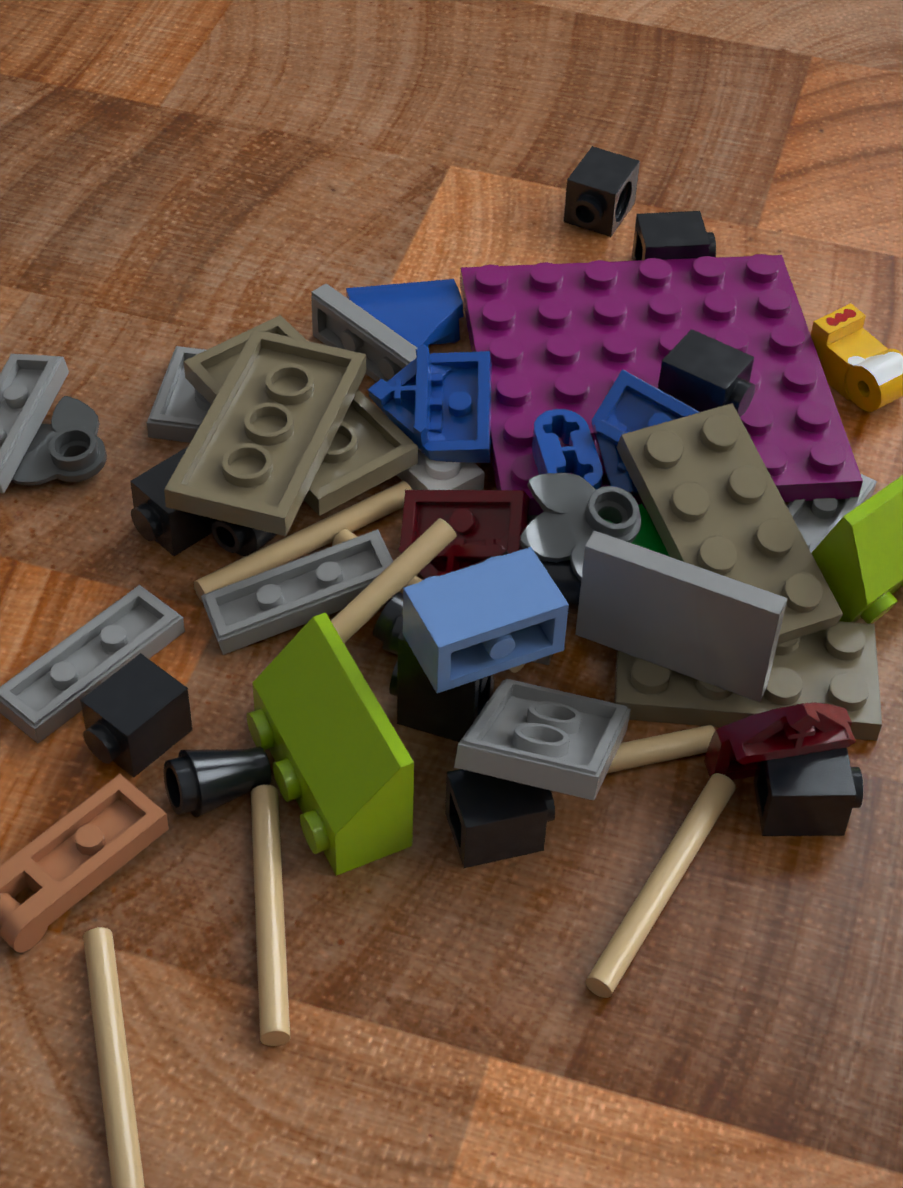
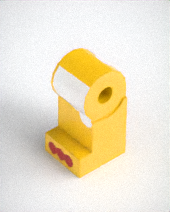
(856, 360)

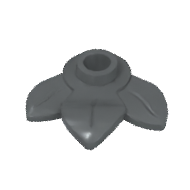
(65, 448)
(573, 513)

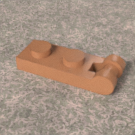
(75, 859)

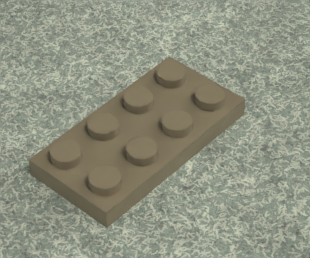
(266, 432)
(364, 448)
(725, 512)
(821, 667)

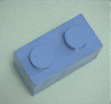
(484, 619)

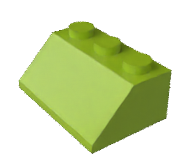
(865, 556)
(334, 750)

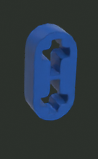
(578, 457)

